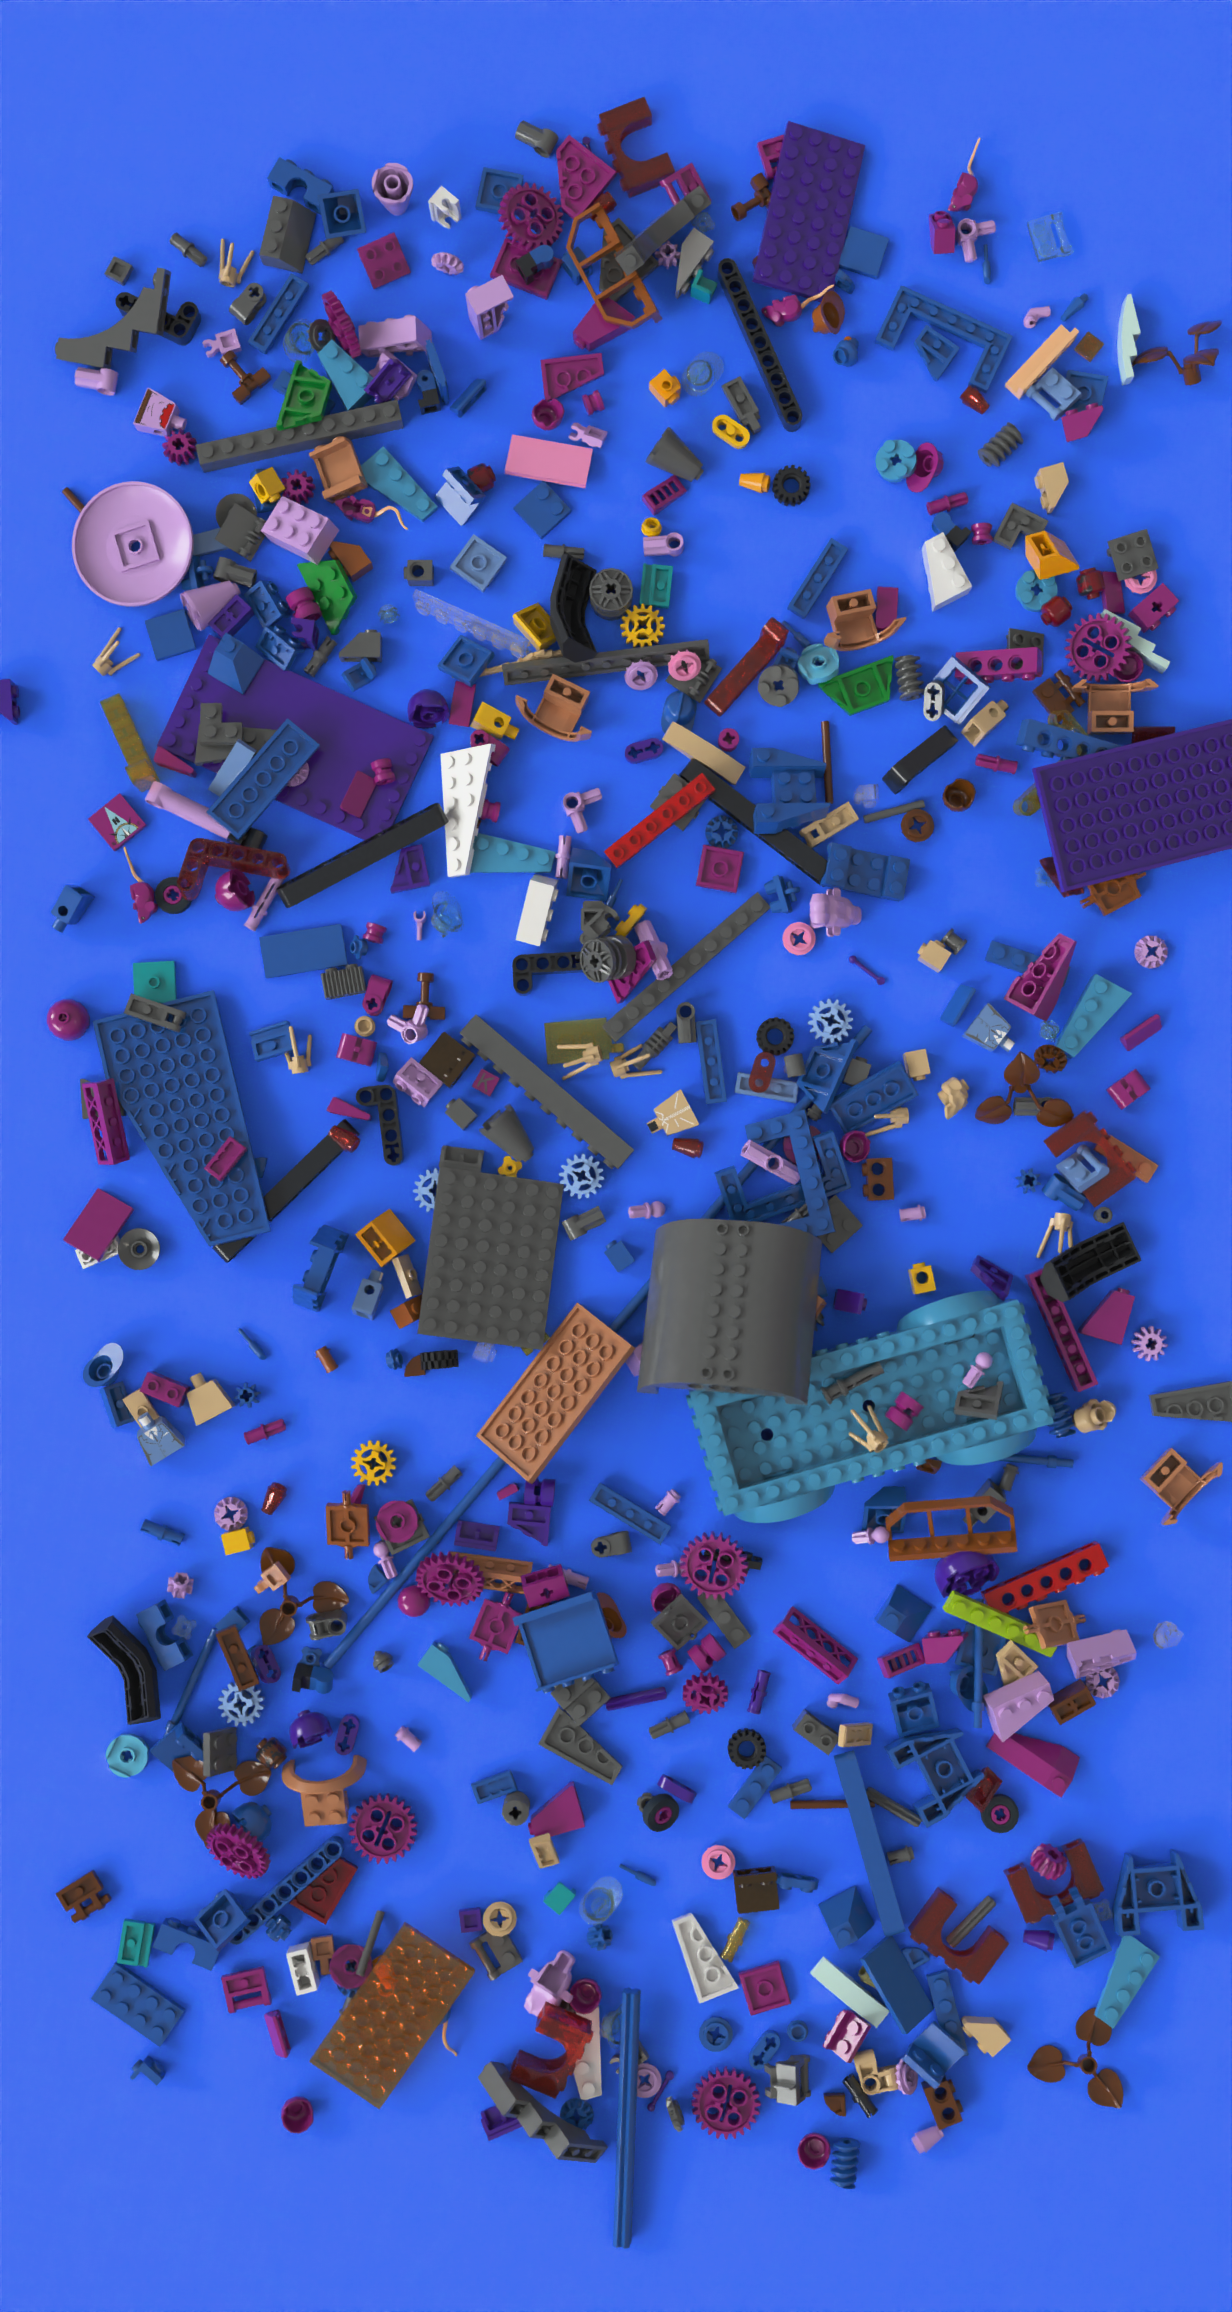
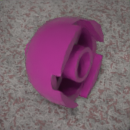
(233, 891)
(75, 1023)

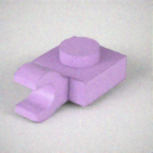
(592, 436)

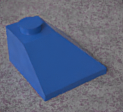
(341, 213)
(234, 664)
(588, 875)
(881, 1506)
(902, 1613)
(846, 1917)

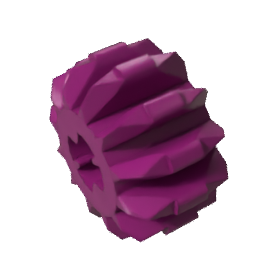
(185, 452)
(295, 480)
(1048, 1861)

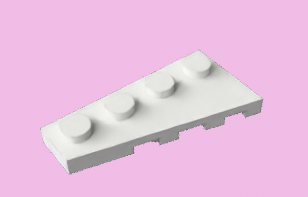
(704, 1965)
(588, 2069)

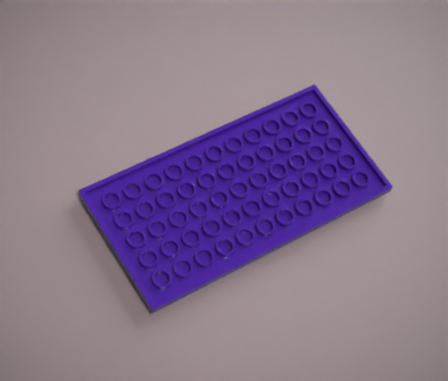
(345, 729)
(1138, 805)

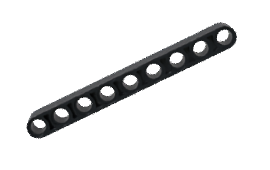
(755, 336)
(742, 811)
(362, 855)
(291, 1186)

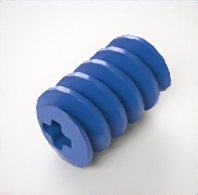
(1060, 1424)
(845, 2163)

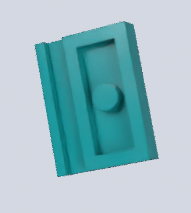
(656, 585)
(136, 1942)

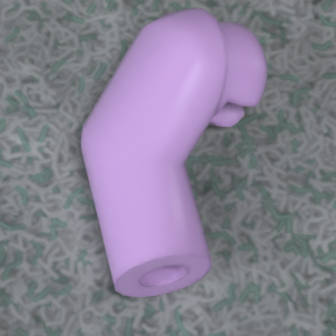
(1034, 314)
(834, 1699)

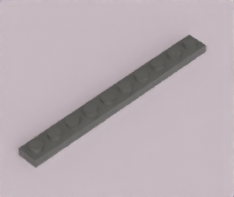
(602, 663)
(686, 967)

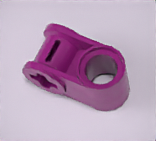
(501, 749)
(378, 991)

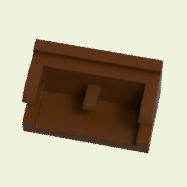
(1071, 1702)

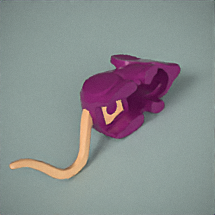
(966, 188)
(788, 309)
(363, 510)
(142, 894)

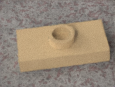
(407, 1276)
(139, 1404)
(855, 1734)
(544, 1850)

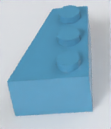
(345, 375)

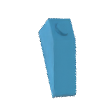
(441, 1666)

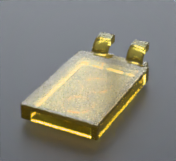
(577, 1032)

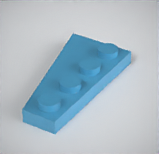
(391, 480)
(507, 856)
(1128, 1973)

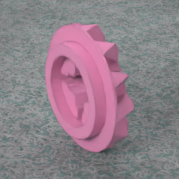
(1146, 585)
(678, 672)
(797, 929)
(721, 1871)

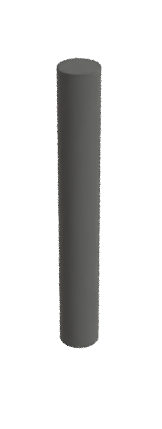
(893, 811)
(370, 1943)

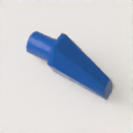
(1075, 305)

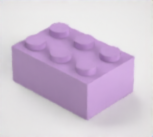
(300, 530)

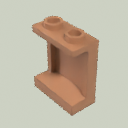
(338, 469)

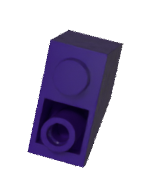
(8, 701)
(849, 1301)

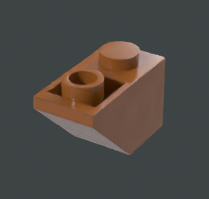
(352, 559)
(407, 1312)

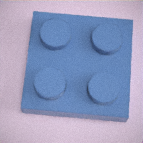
(478, 563)

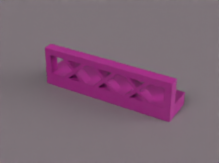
(109, 1122)
(814, 1649)

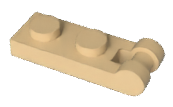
(829, 826)

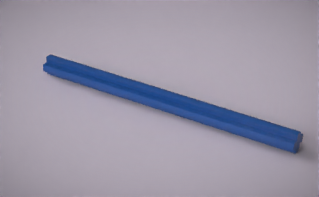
(626, 2118)

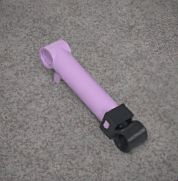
(165, 798)

